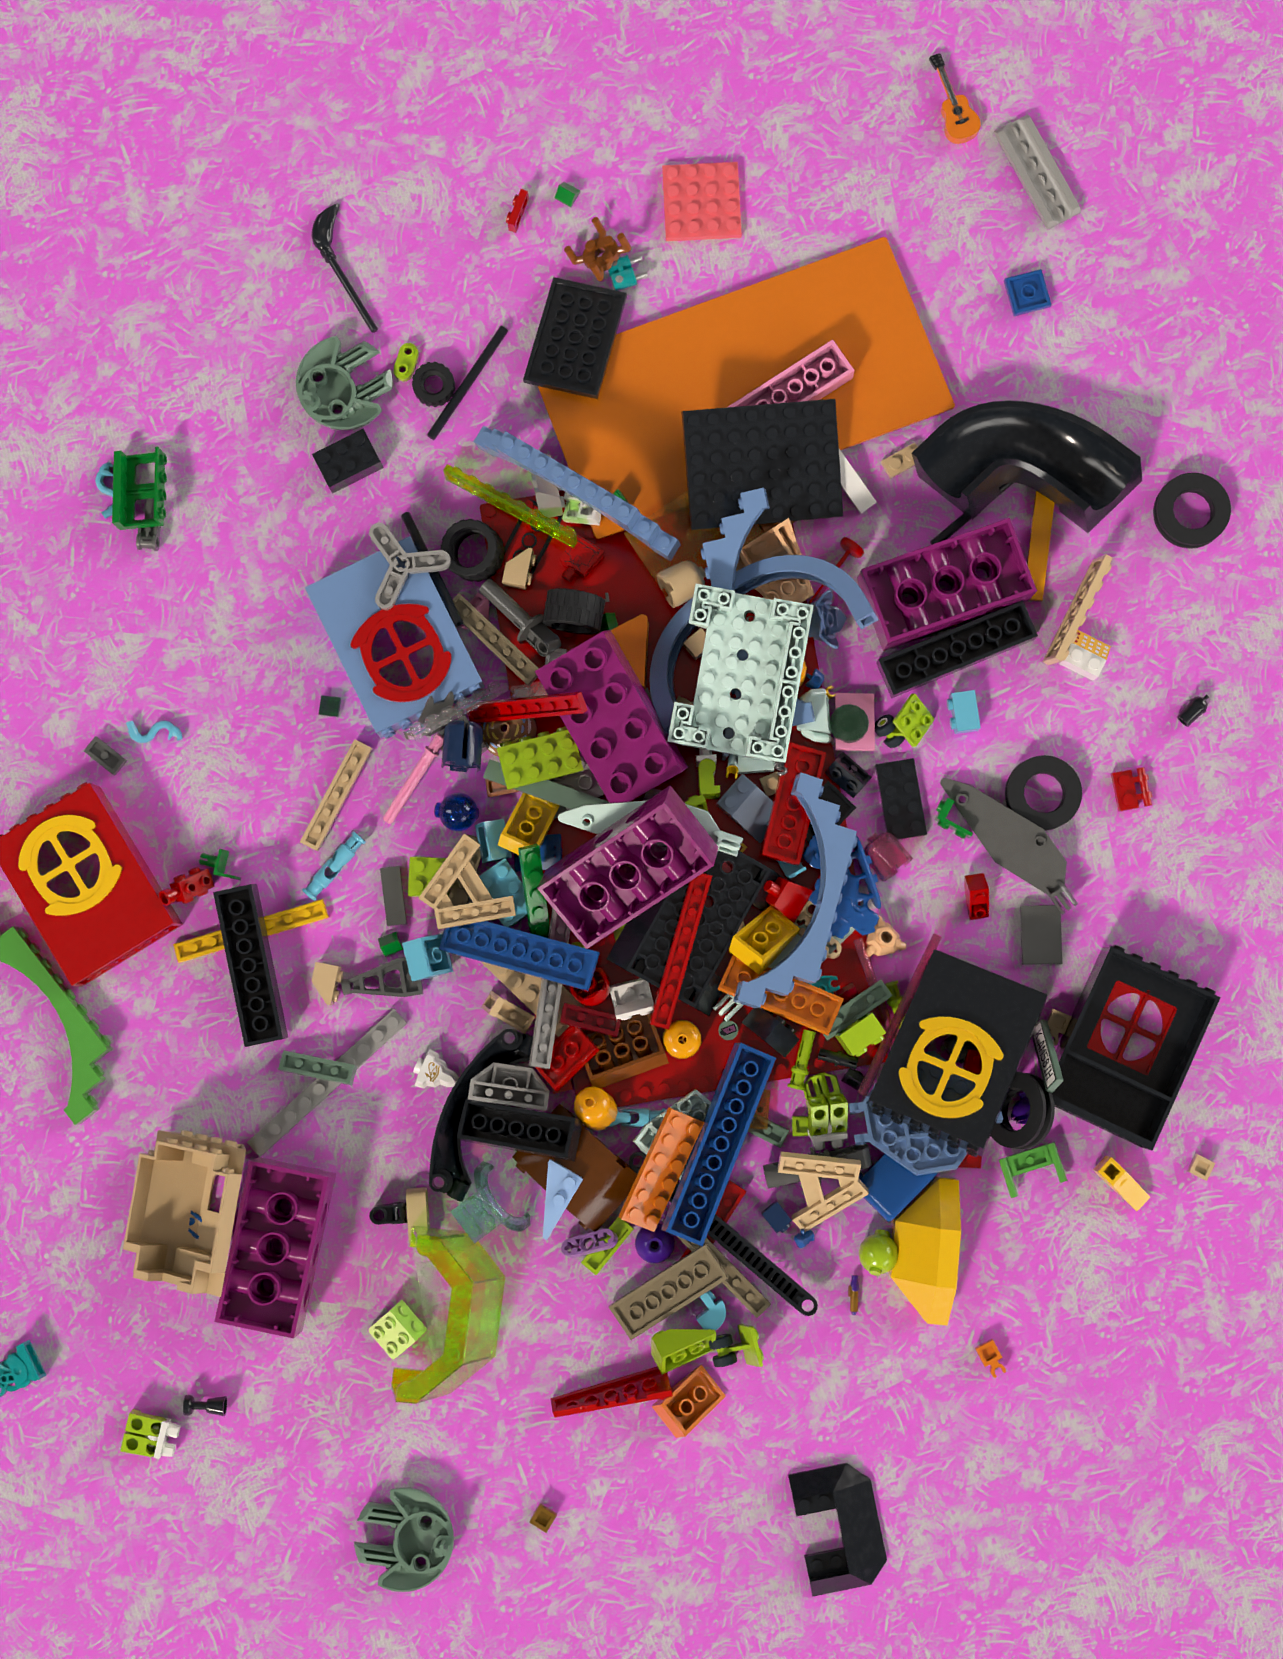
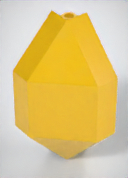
(929, 1249)

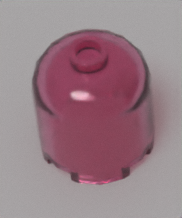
(886, 855)

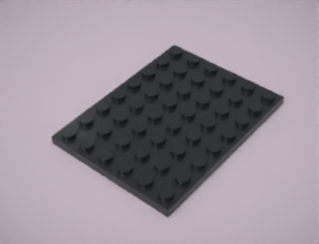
(768, 446)

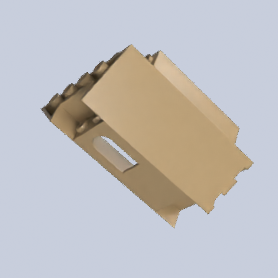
(165, 1190)

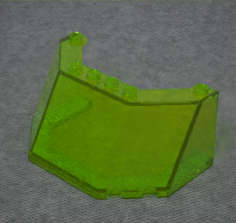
(471, 1320)

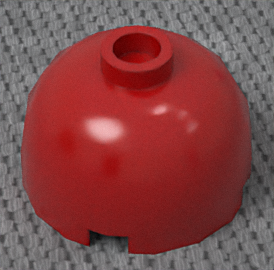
(597, 992)

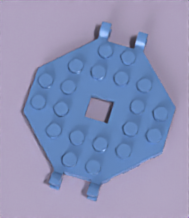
(914, 1149)

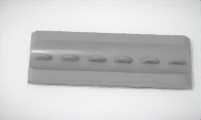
(1037, 171)

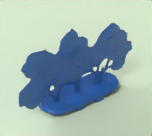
(848, 911)

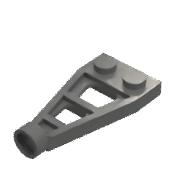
(406, 989)

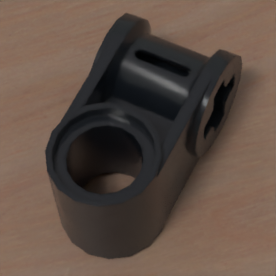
(391, 1213)

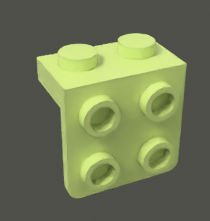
(397, 1330)

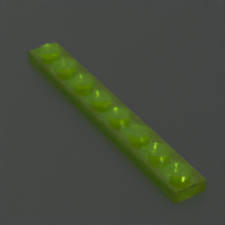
(506, 503)

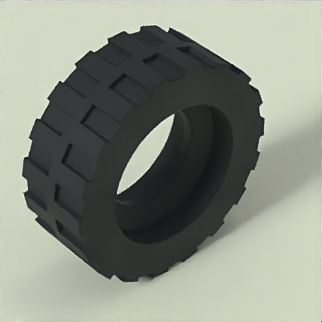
(423, 373)

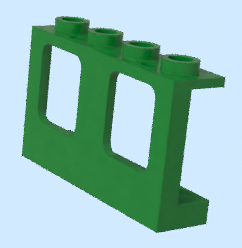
(127, 492)

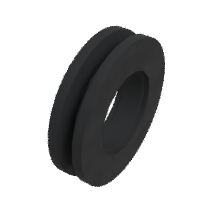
(1214, 495)
(1062, 773)
(1040, 1117)

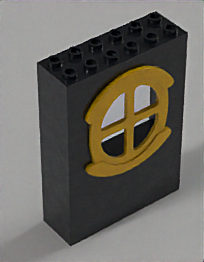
(976, 1008)

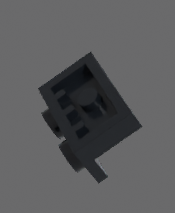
(848, 775)

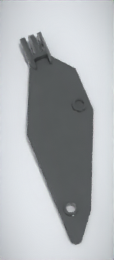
(1013, 841)

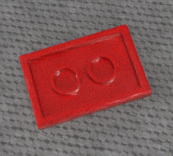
(569, 1055)

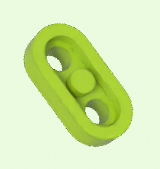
(406, 361)

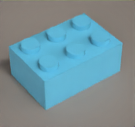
(504, 882)

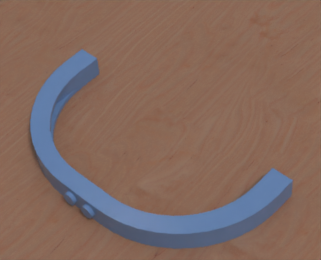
(746, 580)

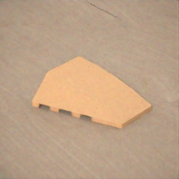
(777, 542)

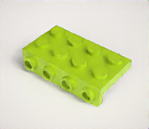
(539, 758)

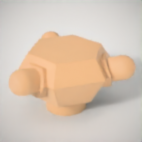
(884, 940)

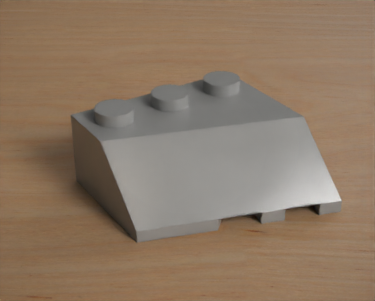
(547, 497)

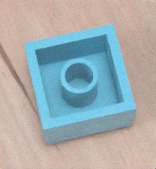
(425, 958)

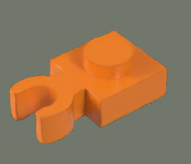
(990, 1355)

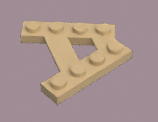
(459, 867)
(809, 1170)

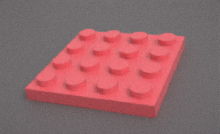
(701, 201)

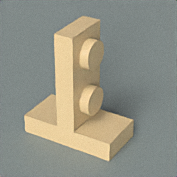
(507, 1012)

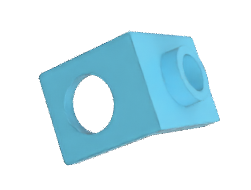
(791, 870)

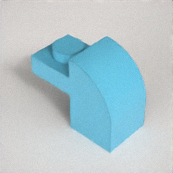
(714, 1314)

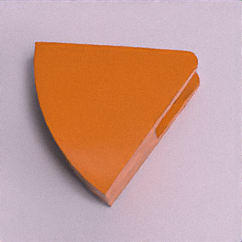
(633, 640)

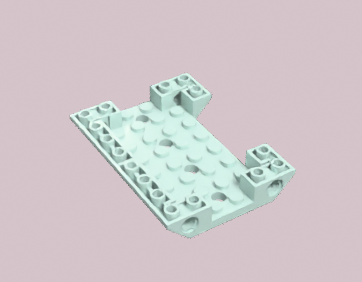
(766, 678)

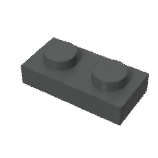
(105, 755)

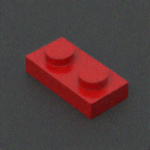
(519, 202)

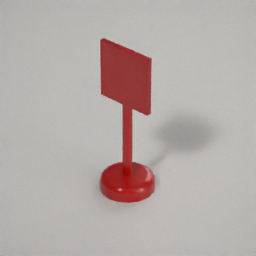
(850, 548)

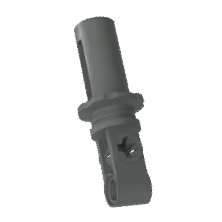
(855, 1152)

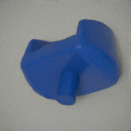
(816, 679)
(804, 1238)

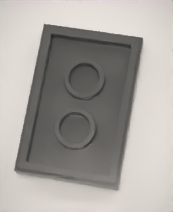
(1041, 935)

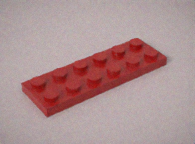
(788, 818)

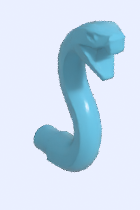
(104, 471)
(137, 737)

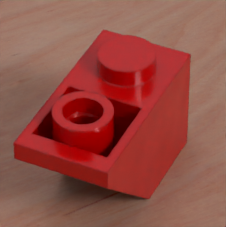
(977, 896)

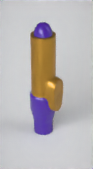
(853, 1290)

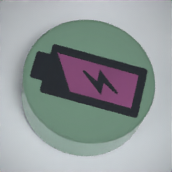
(728, 1030)

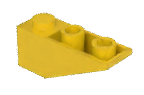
(1121, 1182)

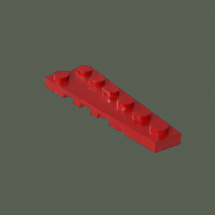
(622, 1391)

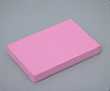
(865, 702)

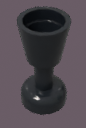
(213, 1405)

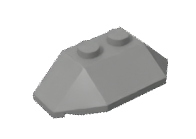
(509, 1086)

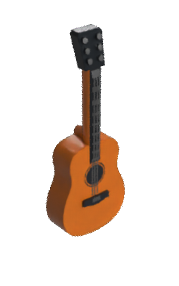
(960, 120)

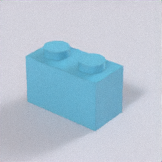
(964, 712)
(488, 837)

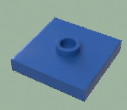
(1027, 292)

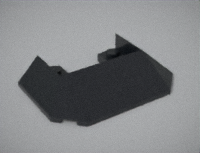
(863, 1546)

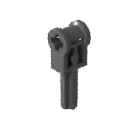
(148, 537)

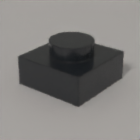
(853, 1078)

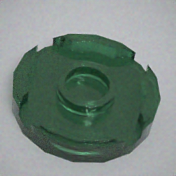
(849, 723)

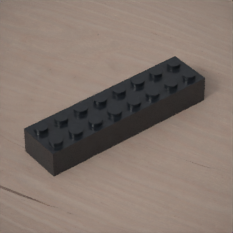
(957, 649)
(250, 965)

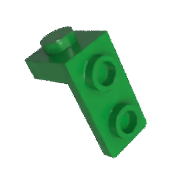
(943, 809)

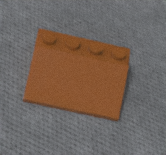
(628, 1054)

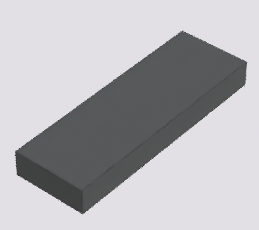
(393, 896)

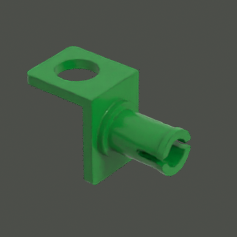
(218, 862)

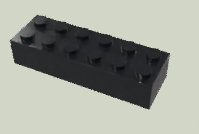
(520, 1129)

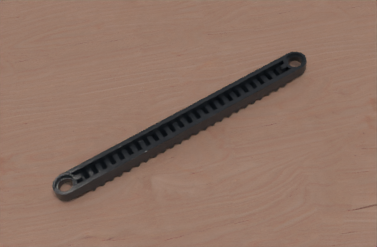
(752, 1258)

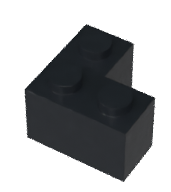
(771, 1030)

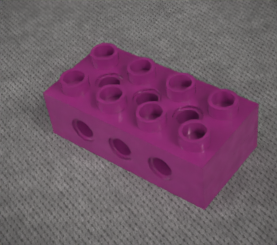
(953, 561)
(626, 890)
(251, 1254)

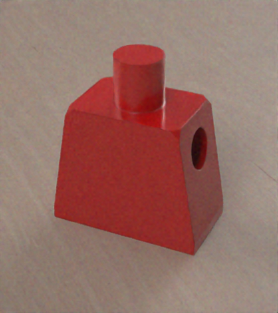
(787, 897)

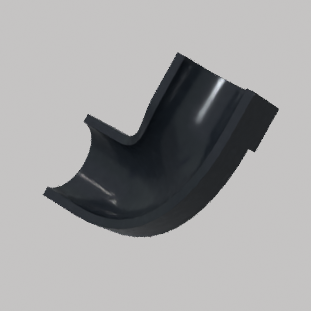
(1031, 446)

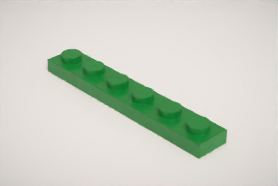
(535, 902)

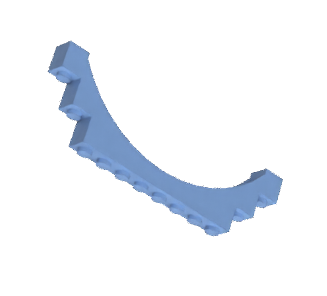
(614, 508)
(722, 561)
(835, 848)

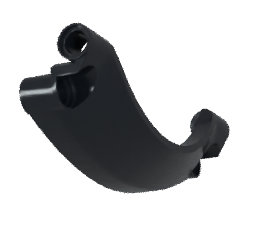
(446, 1149)

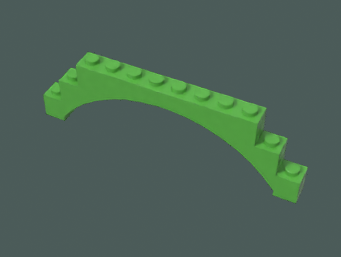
(84, 1038)

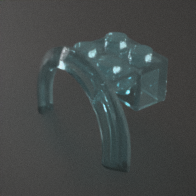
(482, 1213)

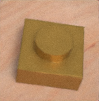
(543, 1518)

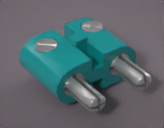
(623, 274)

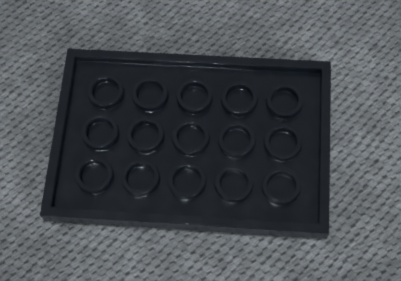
(575, 338)

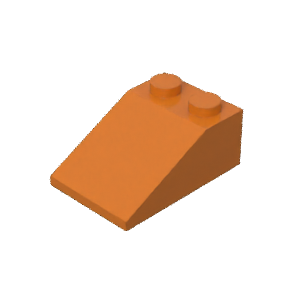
(691, 1402)

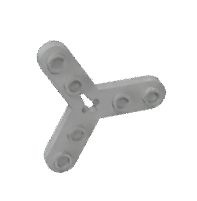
(396, 577)

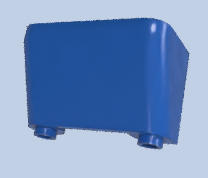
(892, 1186)

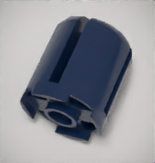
(462, 752)

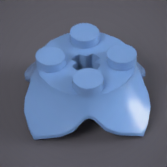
(826, 620)

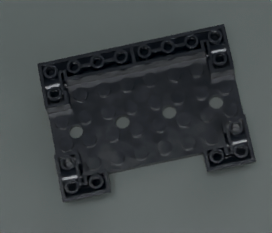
(649, 936)

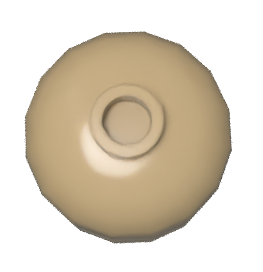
(680, 581)

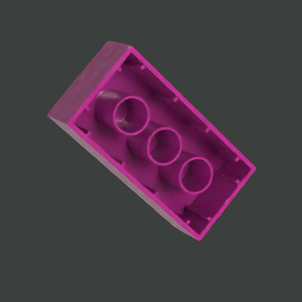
(620, 728)

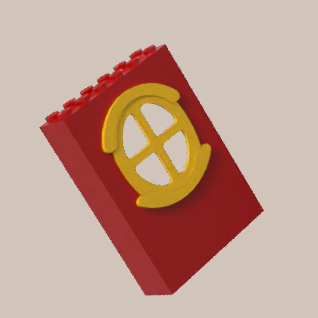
(105, 921)

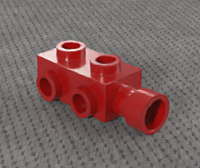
(187, 887)

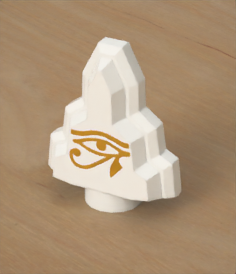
(434, 1072)

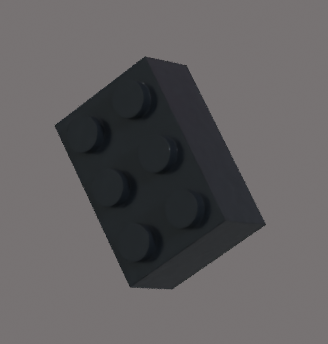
(347, 461)

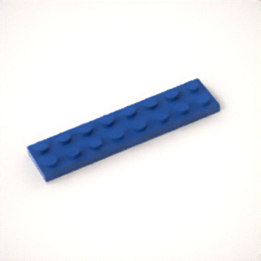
(522, 952)

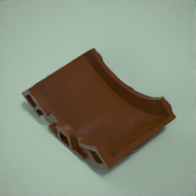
(604, 1176)

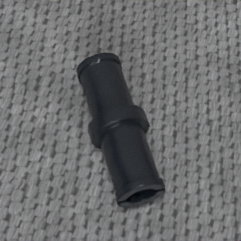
(838, 1058)

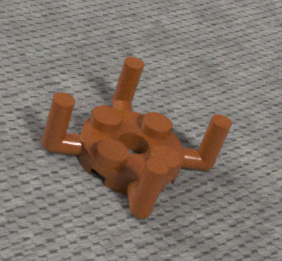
(595, 247)

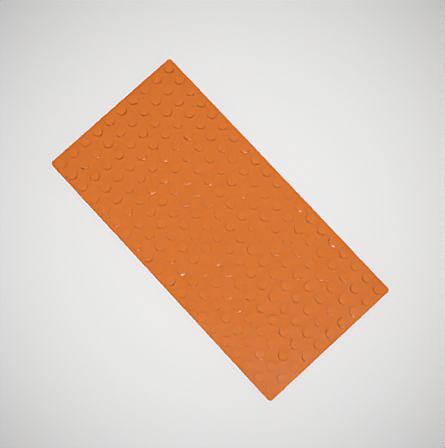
(733, 346)

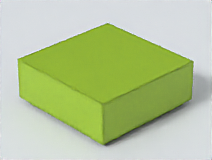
(800, 1126)

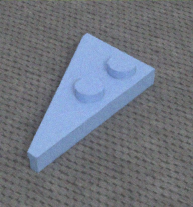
(559, 1192)

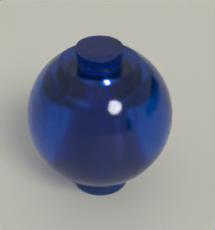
(457, 811)

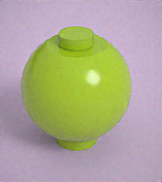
(878, 1253)

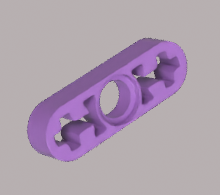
(597, 1246)

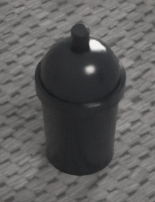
(1194, 709)

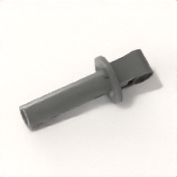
(531, 628)

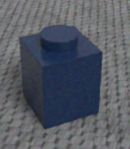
(777, 1217)

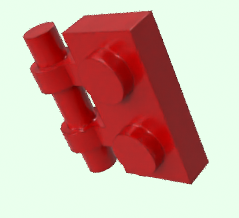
(1125, 789)

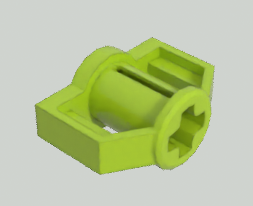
(819, 1079)

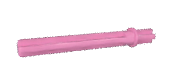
(428, 756)

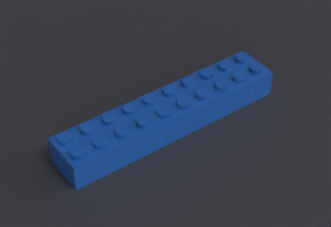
(718, 1144)

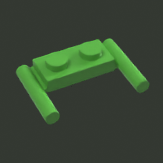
(1031, 1160)

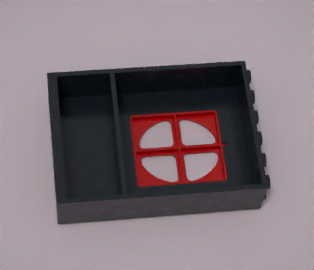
(1135, 1094)

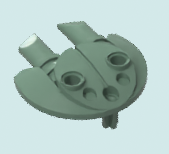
(338, 387)
(411, 1540)

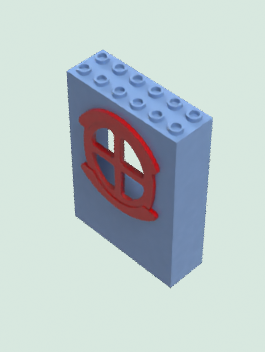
(353, 619)

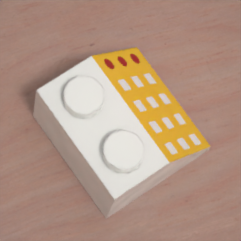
(1086, 656)

